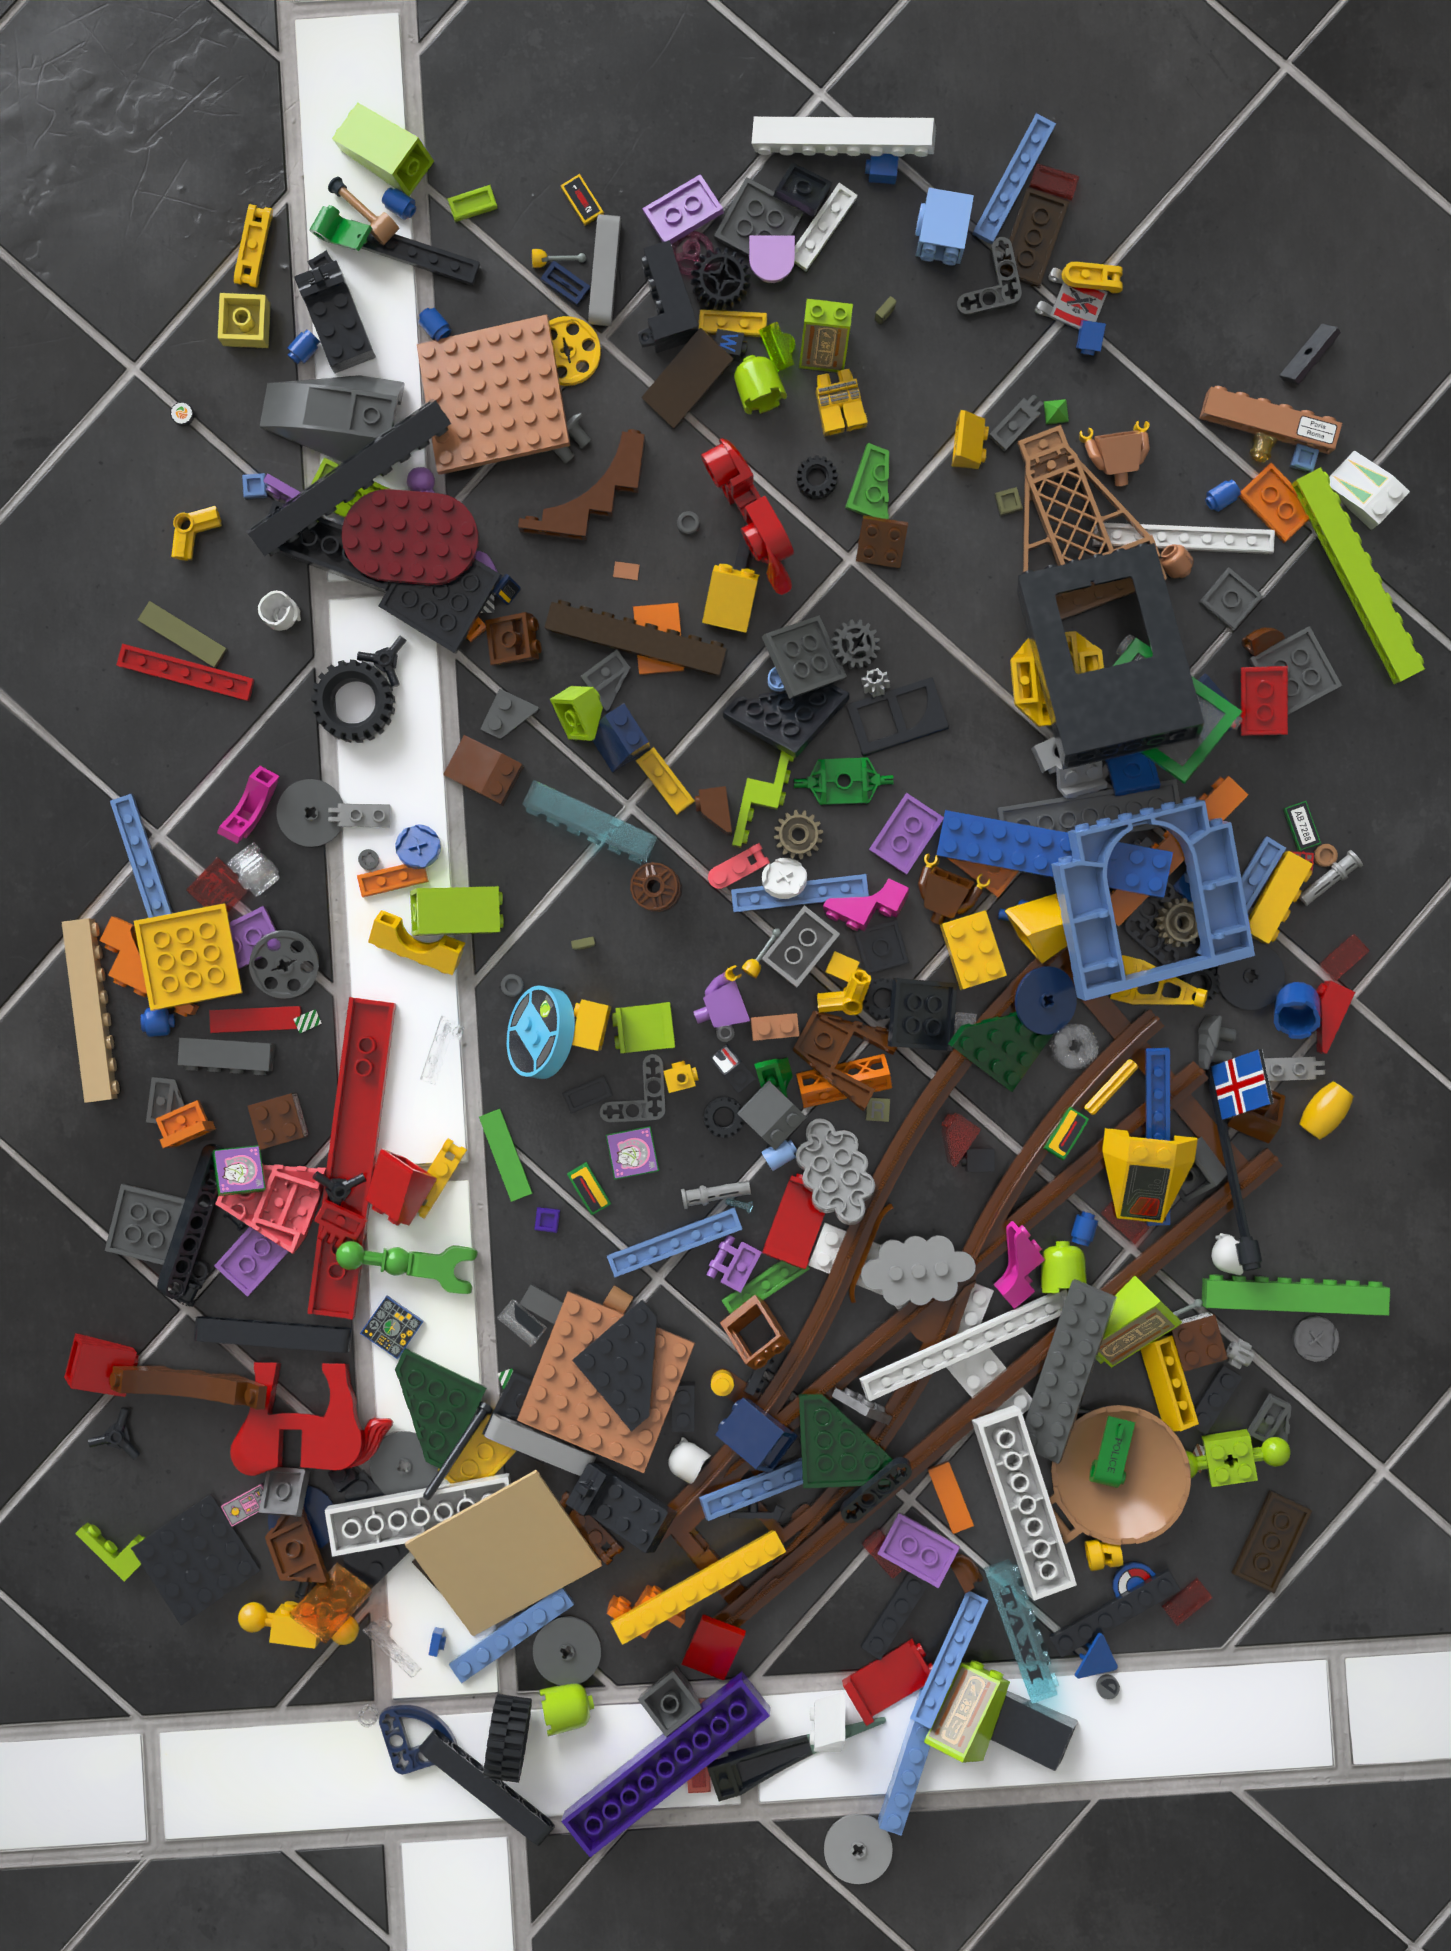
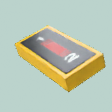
(582, 199)

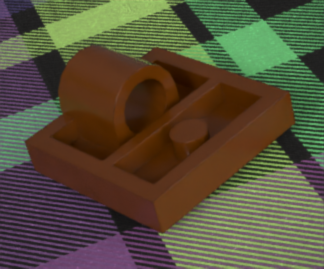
(881, 541)

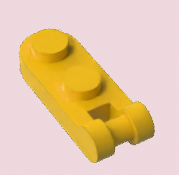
(1093, 276)

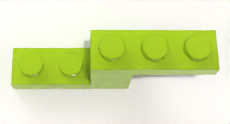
(763, 795)
(122, 1563)

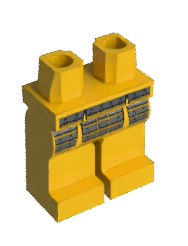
(838, 396)

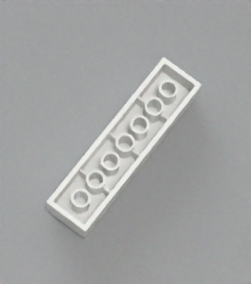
(1024, 1502)
(402, 1515)

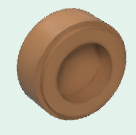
(1325, 855)

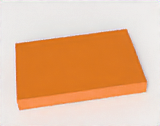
(1275, 502)
(665, 617)
(999, 877)

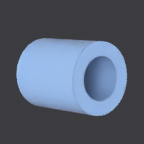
(781, 1155)

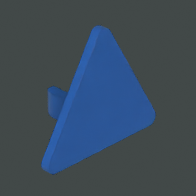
(1097, 1659)

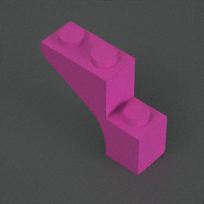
(859, 910)
(1022, 1259)

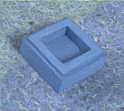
(1304, 458)
(254, 486)

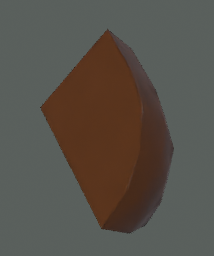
(1261, 640)
(966, 1572)

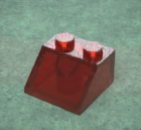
(957, 1136)

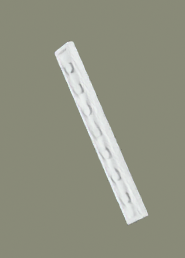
(1194, 538)

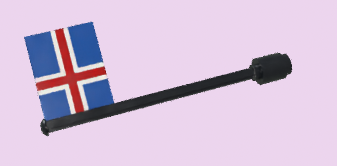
(1236, 1089)

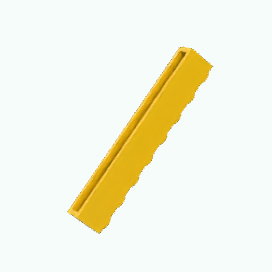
(697, 1587)

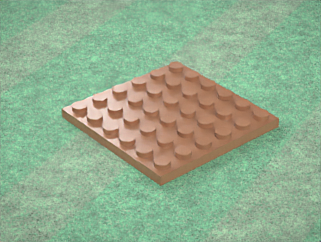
(496, 392)
(572, 1409)

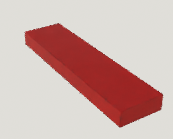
(253, 1019)

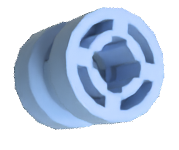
(774, 680)

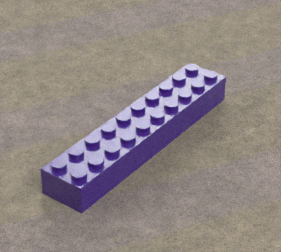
(665, 1765)

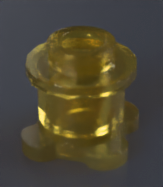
(1262, 447)

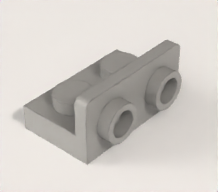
(1080, 779)

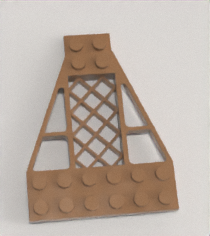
(1048, 458)

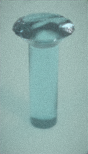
(747, 1206)

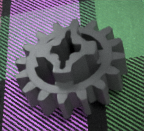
(848, 639)

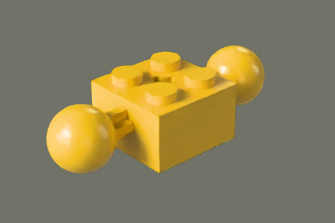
(286, 1630)

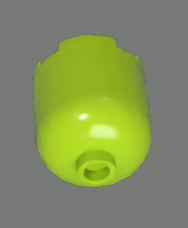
(758, 384)
(1062, 1266)
(566, 1708)

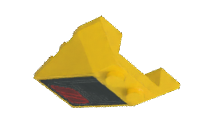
(1146, 1173)

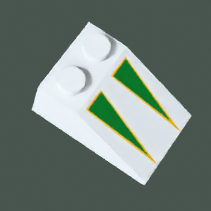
(1367, 489)

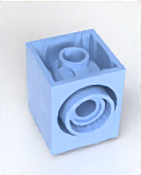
(943, 226)

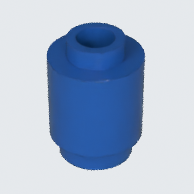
(399, 203)
(434, 324)
(303, 347)
(1222, 495)
(1084, 1228)

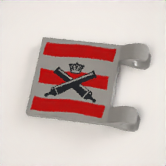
(1072, 303)

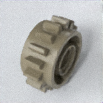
(809, 828)
(1168, 925)

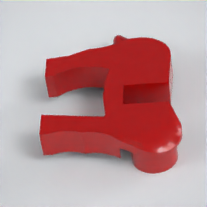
(764, 530)
(327, 1441)

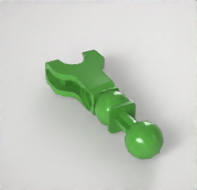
(417, 1264)

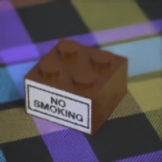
(277, 1120)
(1198, 1341)

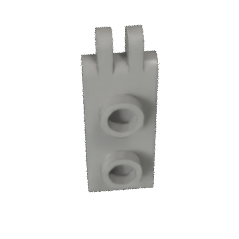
(361, 815)
(1293, 1068)

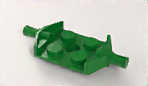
(825, 786)

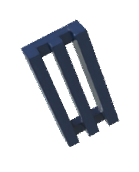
(580, 294)

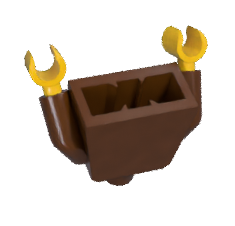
(947, 892)

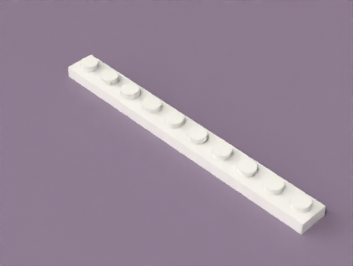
(963, 1345)

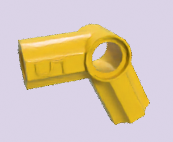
(184, 539)
(848, 1000)

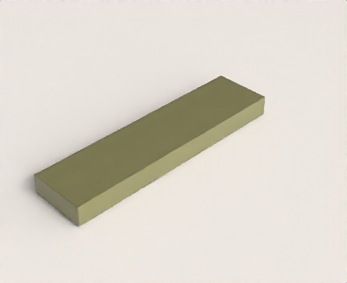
(182, 634)

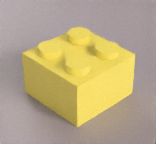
(244, 320)

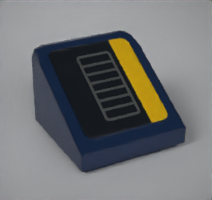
(506, 589)

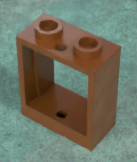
(741, 1318)

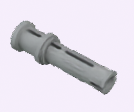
(1338, 872)
(705, 1195)

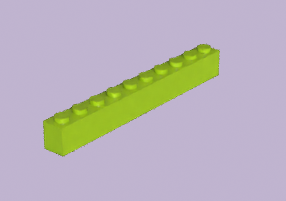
(1358, 576)

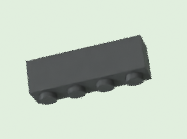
(226, 1054)

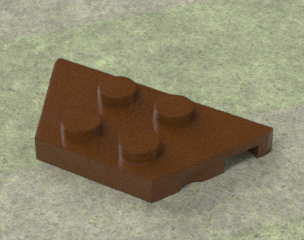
(296, 1550)

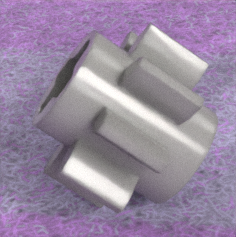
(875, 682)
(1239, 1354)

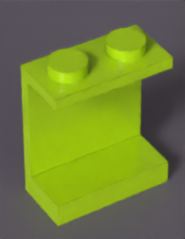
(644, 1027)

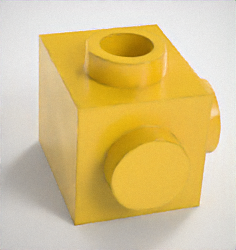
(680, 1076)

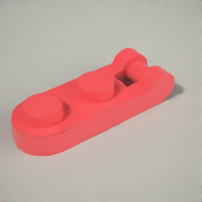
(737, 867)

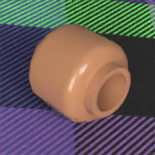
(1176, 561)

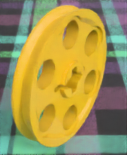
(578, 354)

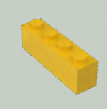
(1277, 896)
(1169, 1384)

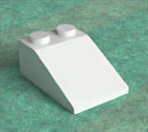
(828, 1723)

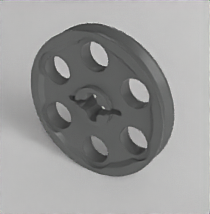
(287, 954)

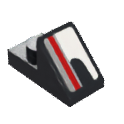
(732, 1068)

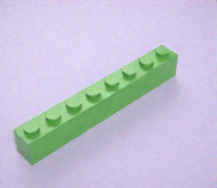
(1295, 1296)

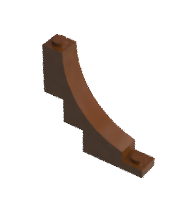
(573, 517)
(189, 1383)

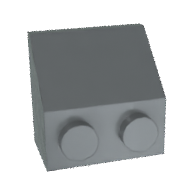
(771, 1115)
(1204, 1173)
(670, 1701)

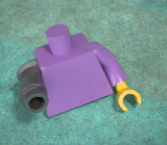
(723, 1005)

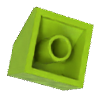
(578, 711)

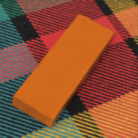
(390, 879)
(950, 1497)

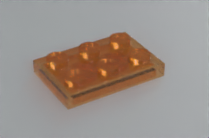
(331, 1603)

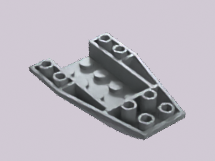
(332, 413)

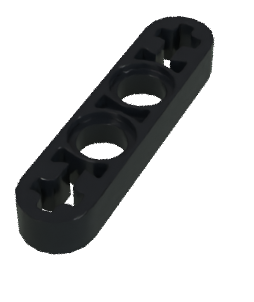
(877, 1491)

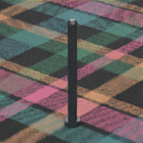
(484, 1409)

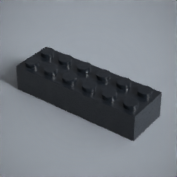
(324, 550)

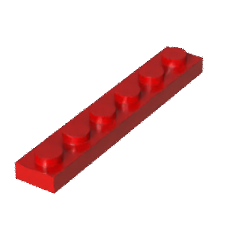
(185, 672)

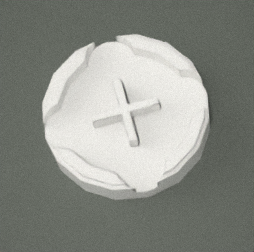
(784, 878)

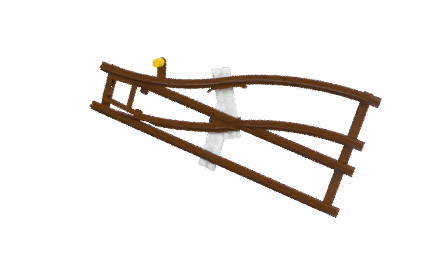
(982, 1374)

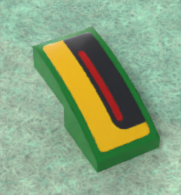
(1066, 1133)
(589, 1188)

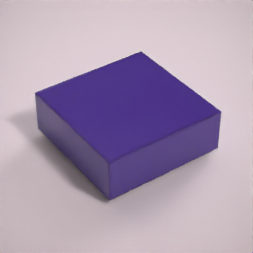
(547, 1219)

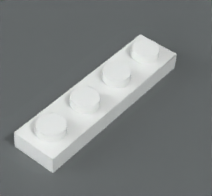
(823, 226)

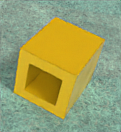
(841, 966)

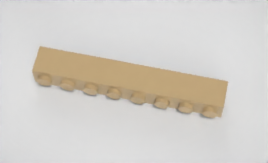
(89, 1010)

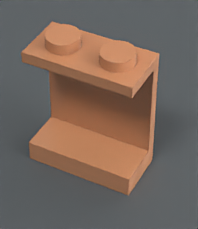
(774, 1027)

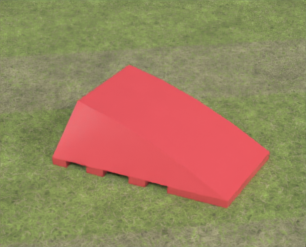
(285, 1206)

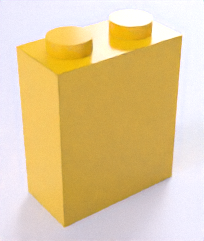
(730, 597)

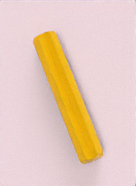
(1111, 1087)

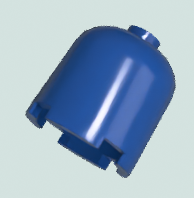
(1297, 1010)

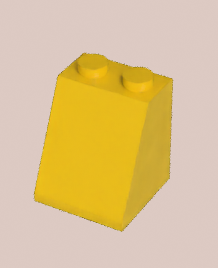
(1039, 926)

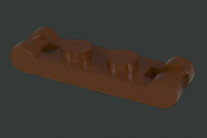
(594, 1533)

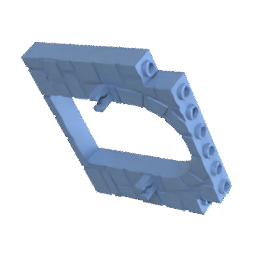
(1088, 907)

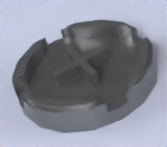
(1315, 1338)

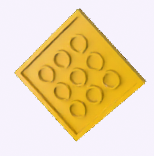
(188, 957)

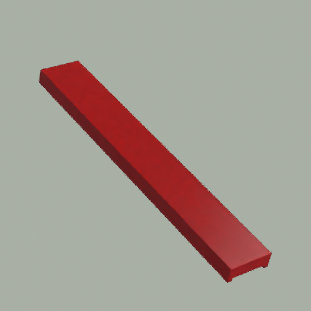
(353, 1144)

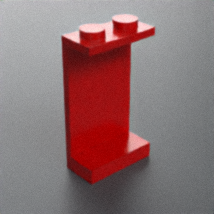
(794, 1226)
(887, 1680)

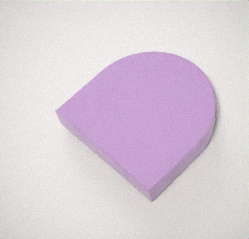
(771, 257)

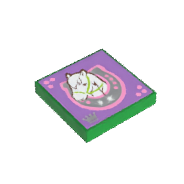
(632, 1152)
(238, 1170)

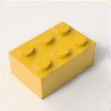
(973, 950)
(590, 1024)

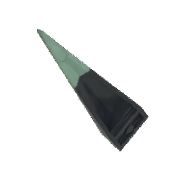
(753, 1765)

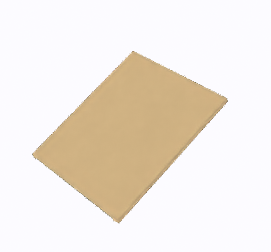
(503, 1553)

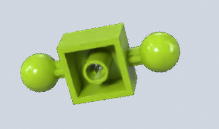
(1242, 1467)

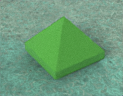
(1056, 411)

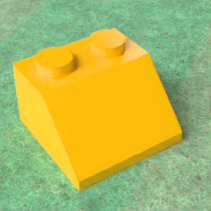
(968, 441)

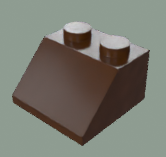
(715, 808)
(1262, 1122)

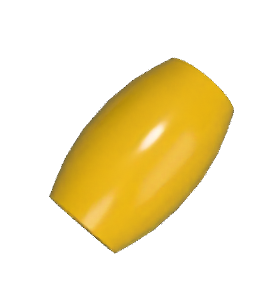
(1326, 1110)

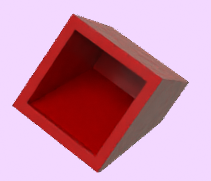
(398, 1187)
(93, 1362)

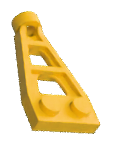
(1133, 997)

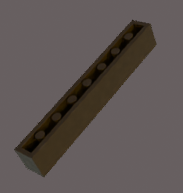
(636, 639)

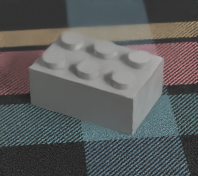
(800, 946)

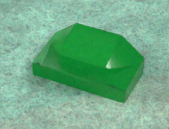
(775, 1071)

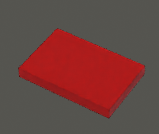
(1264, 700)
(713, 1647)

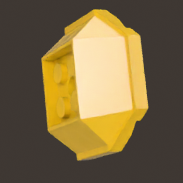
(1026, 681)

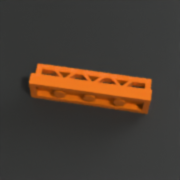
(825, 1092)

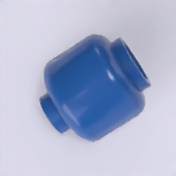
(157, 1022)

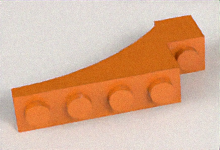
(128, 966)

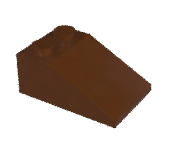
(483, 770)

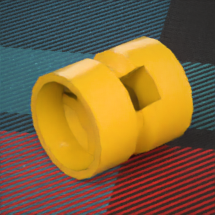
(1103, 1554)

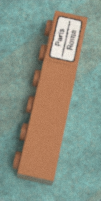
(1278, 421)

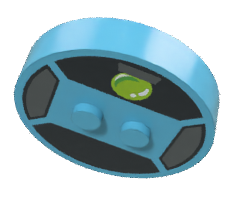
(540, 1032)

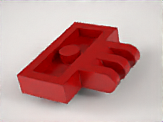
(338, 1223)

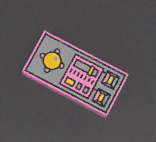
(243, 1505)

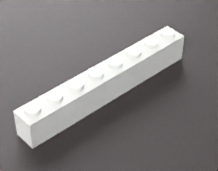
(844, 135)

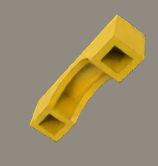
(390, 934)

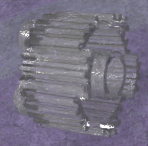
(254, 868)
(1085, 1051)

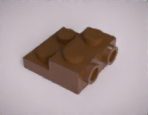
(513, 638)

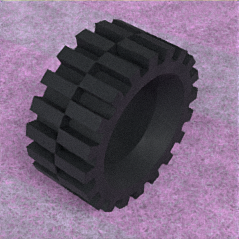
(333, 681)
(507, 1738)

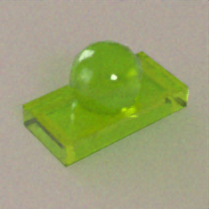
(778, 346)

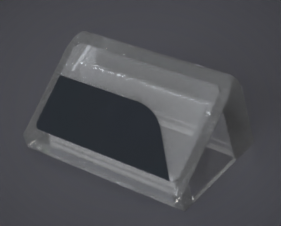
(522, 1322)

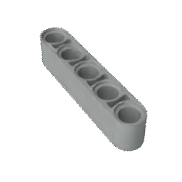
(604, 270)
(538, 1444)

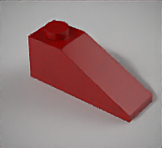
(1333, 1007)

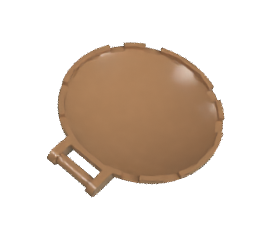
(1153, 1487)

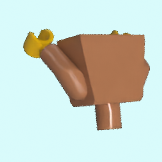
(1118, 451)

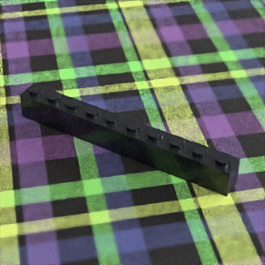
(349, 477)

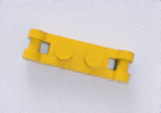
(252, 245)
(442, 1169)

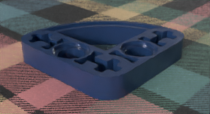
(410, 1754)

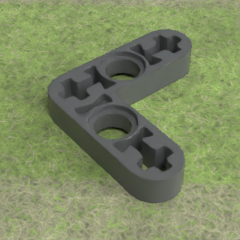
(999, 290)
(643, 1105)

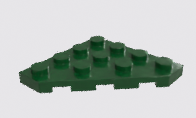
(1000, 1047)
(438, 1403)
(835, 1448)

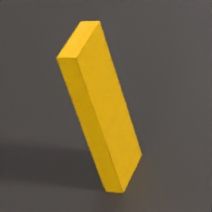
(742, 322)
(665, 781)

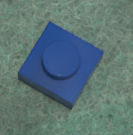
(437, 1642)

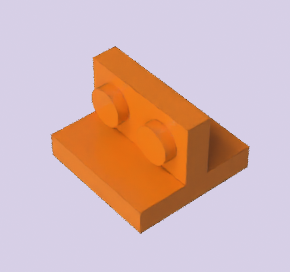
(184, 1125)

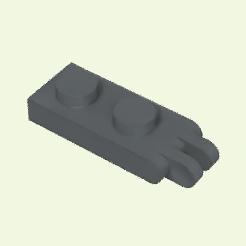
(1016, 423)

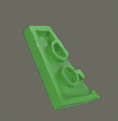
(870, 488)

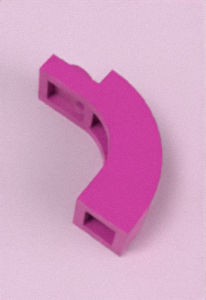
(251, 806)

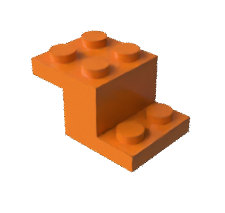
(621, 1605)

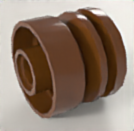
(642, 885)

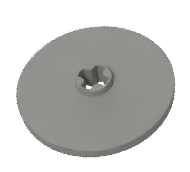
(857, 1867)

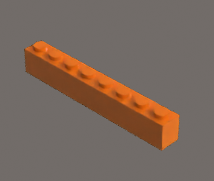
(1219, 804)

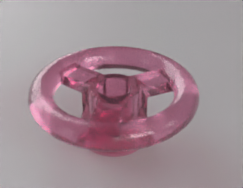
(691, 244)

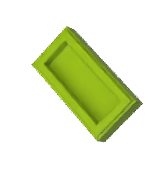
(472, 203)

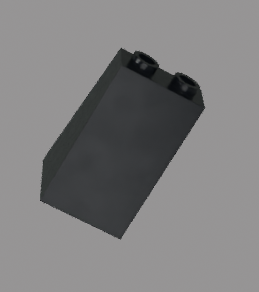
(1033, 1730)

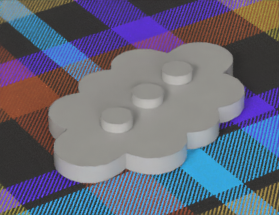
(835, 1171)
(918, 1270)

